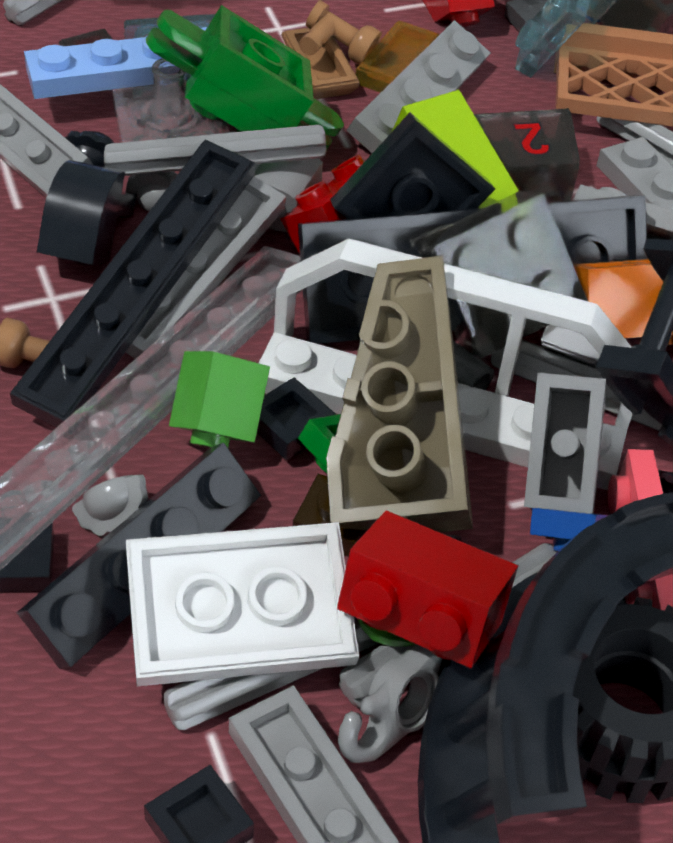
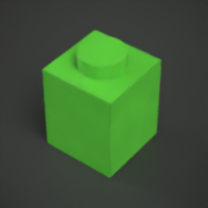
(218, 398)

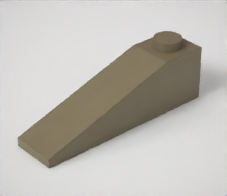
(401, 409)

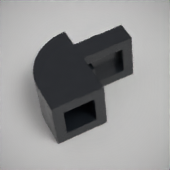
(83, 212)

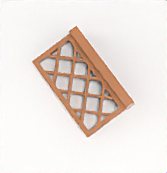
(625, 58)

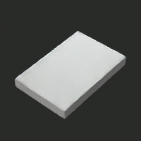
(238, 603)

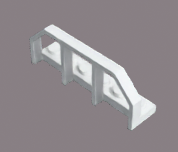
(490, 420)

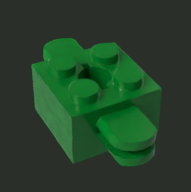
(241, 74)

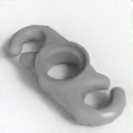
(387, 719)

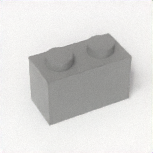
(565, 443)

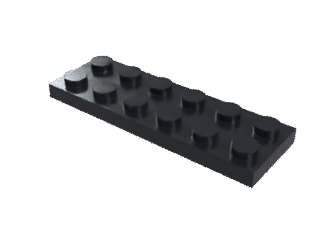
(336, 306)

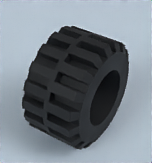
(615, 744)

